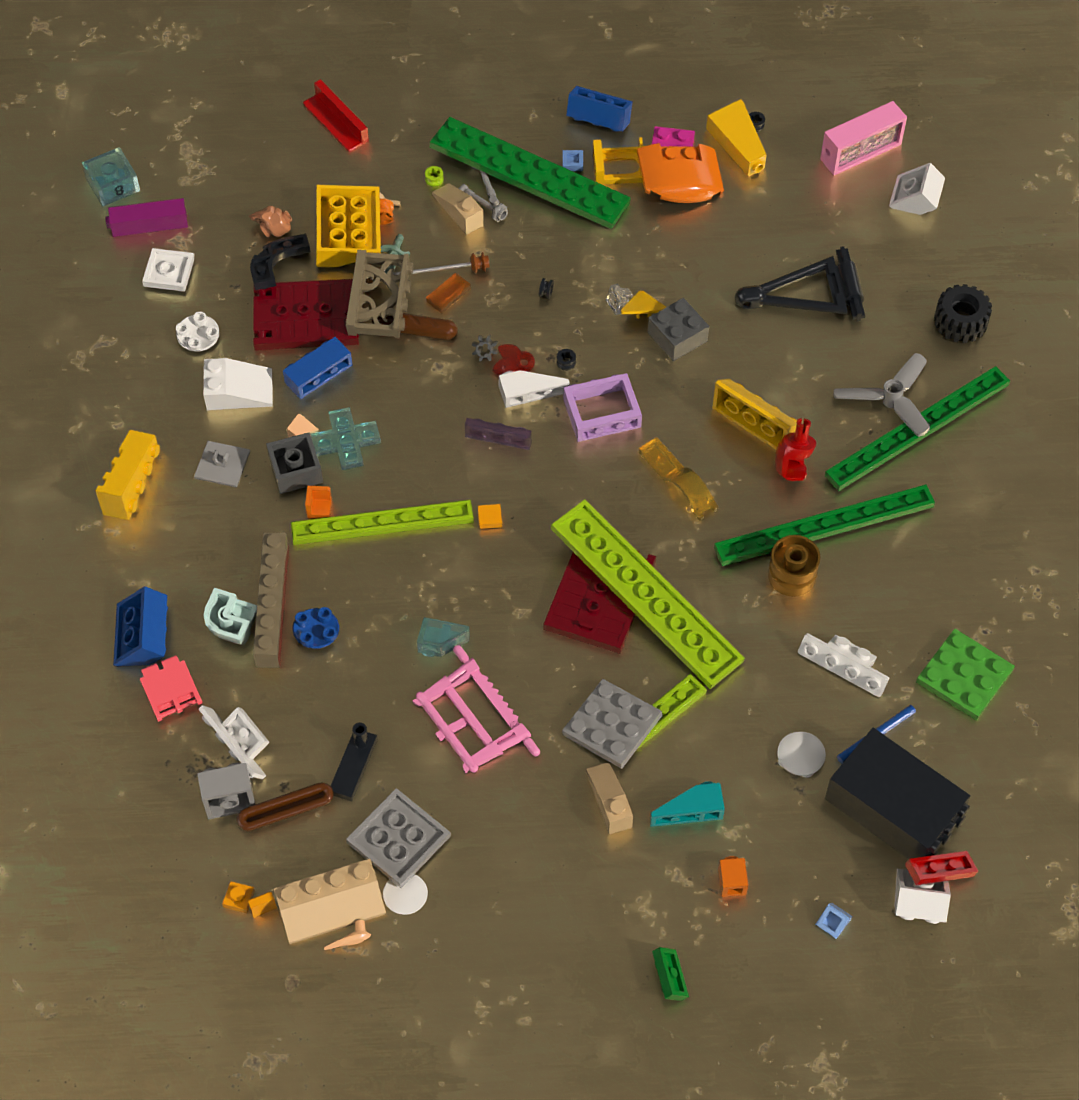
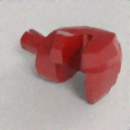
(793, 450)

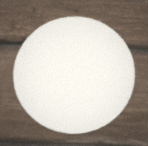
(405, 899)

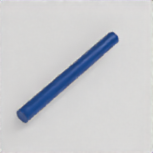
(884, 728)

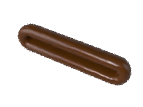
(425, 326)
(284, 806)

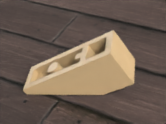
(460, 207)
(610, 798)

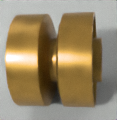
(794, 565)

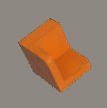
(318, 502)

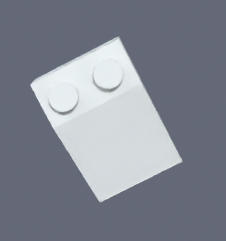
(236, 385)

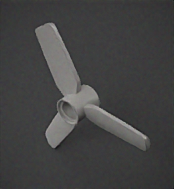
(893, 394)

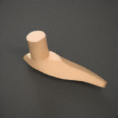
(353, 938)

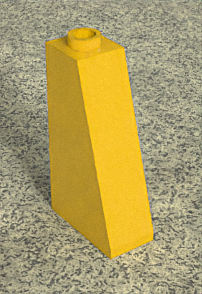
(737, 136)

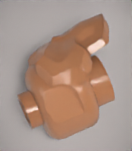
(272, 221)

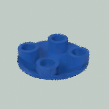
(315, 627)

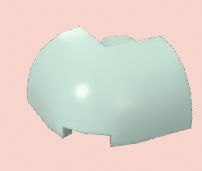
(229, 616)

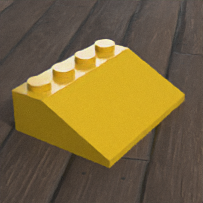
(346, 223)

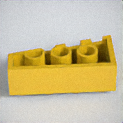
(127, 475)

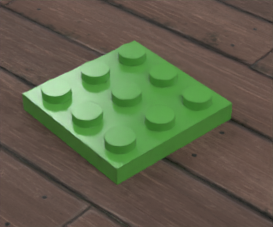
(965, 674)

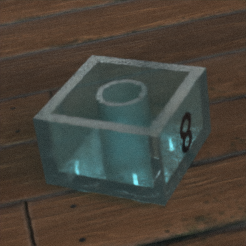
(111, 176)

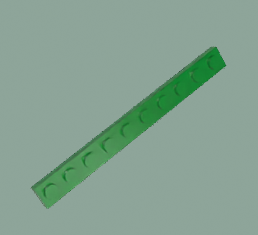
(903, 437)
(826, 524)

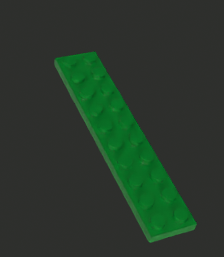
(530, 172)

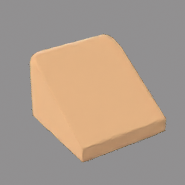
(300, 426)

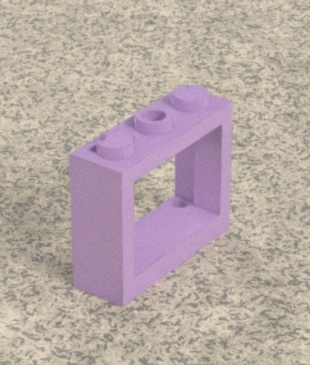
(606, 424)

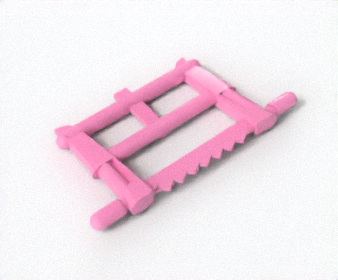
(493, 748)

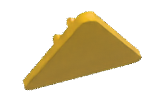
(642, 304)

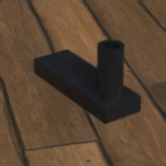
(353, 762)

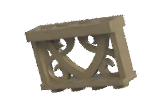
(359, 286)

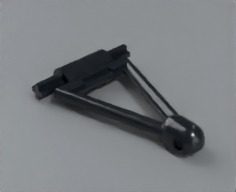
(842, 281)

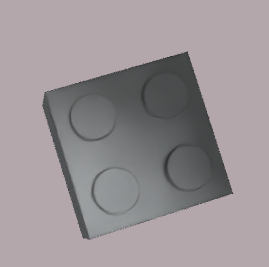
(678, 329)
(294, 463)

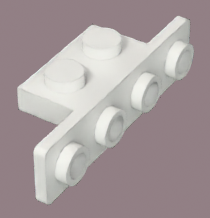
(846, 661)
(239, 735)

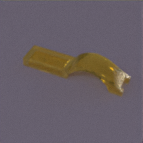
(685, 478)

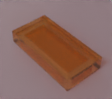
(448, 293)

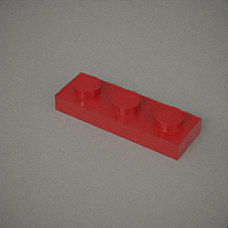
(941, 867)

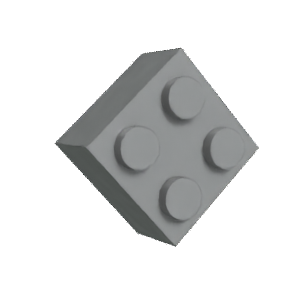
(226, 790)

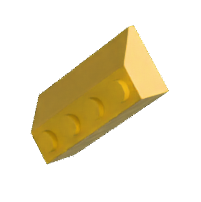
(752, 412)

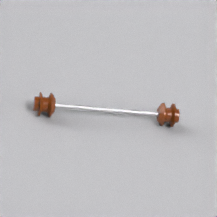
(476, 263)

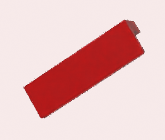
(337, 117)

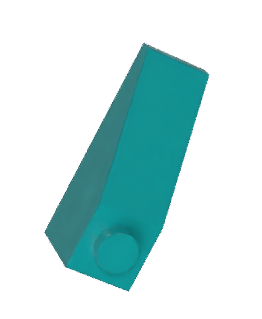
(697, 804)

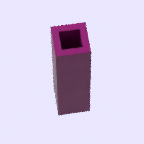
(147, 217)

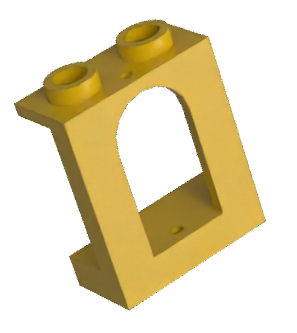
(621, 153)

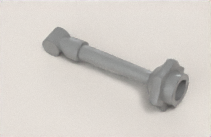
(490, 191)
(498, 212)

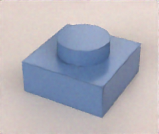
(573, 160)

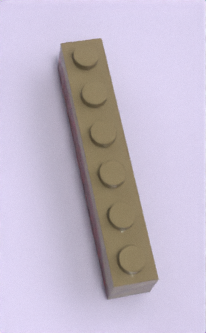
(271, 600)

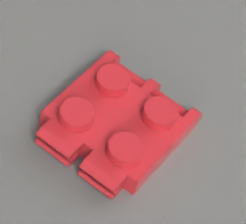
(169, 687)

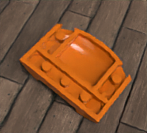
(680, 172)

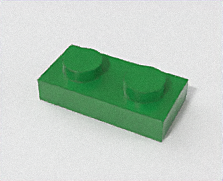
(670, 974)

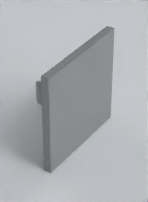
(222, 464)

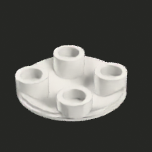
(197, 332)
(801, 754)

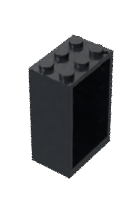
(897, 797)

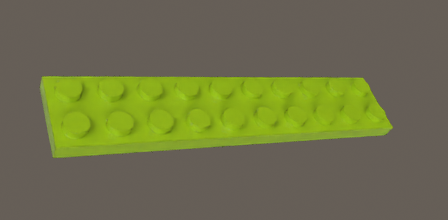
(648, 594)

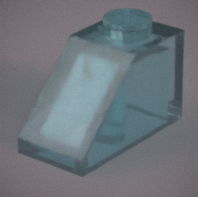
(440, 637)

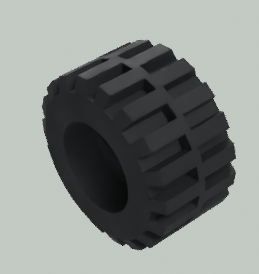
(965, 300)

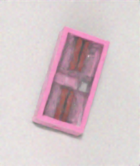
(863, 138)

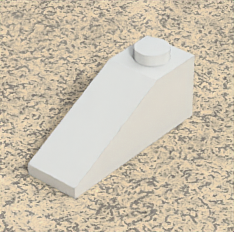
(526, 387)

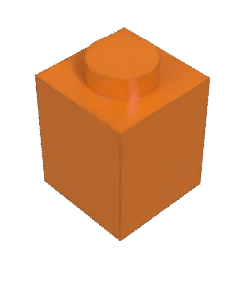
(733, 876)

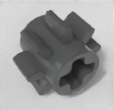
(490, 347)

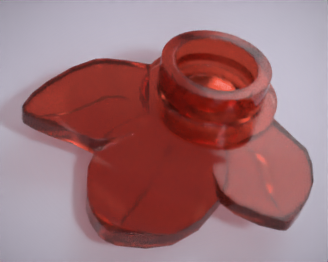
(511, 359)

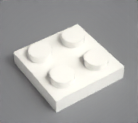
(168, 269)

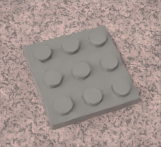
(612, 723)
(398, 837)

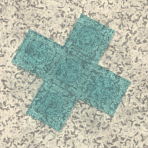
(346, 438)

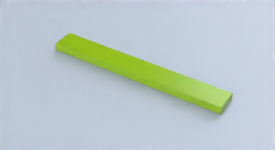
(382, 522)

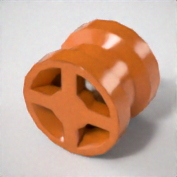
(386, 210)

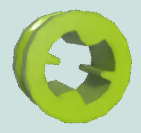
(431, 180)

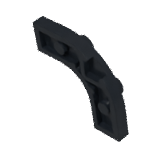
(272, 253)

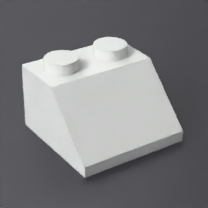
(918, 190)
(921, 901)

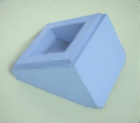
(833, 920)

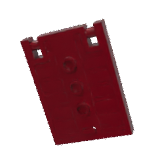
(302, 314)
(589, 603)

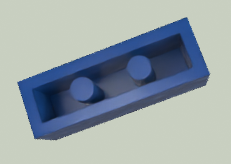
(599, 108)
(317, 367)

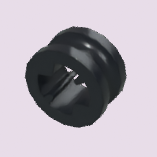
(757, 116)
(546, 288)
(566, 353)

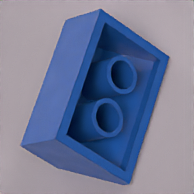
(140, 628)

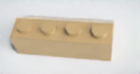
(329, 901)

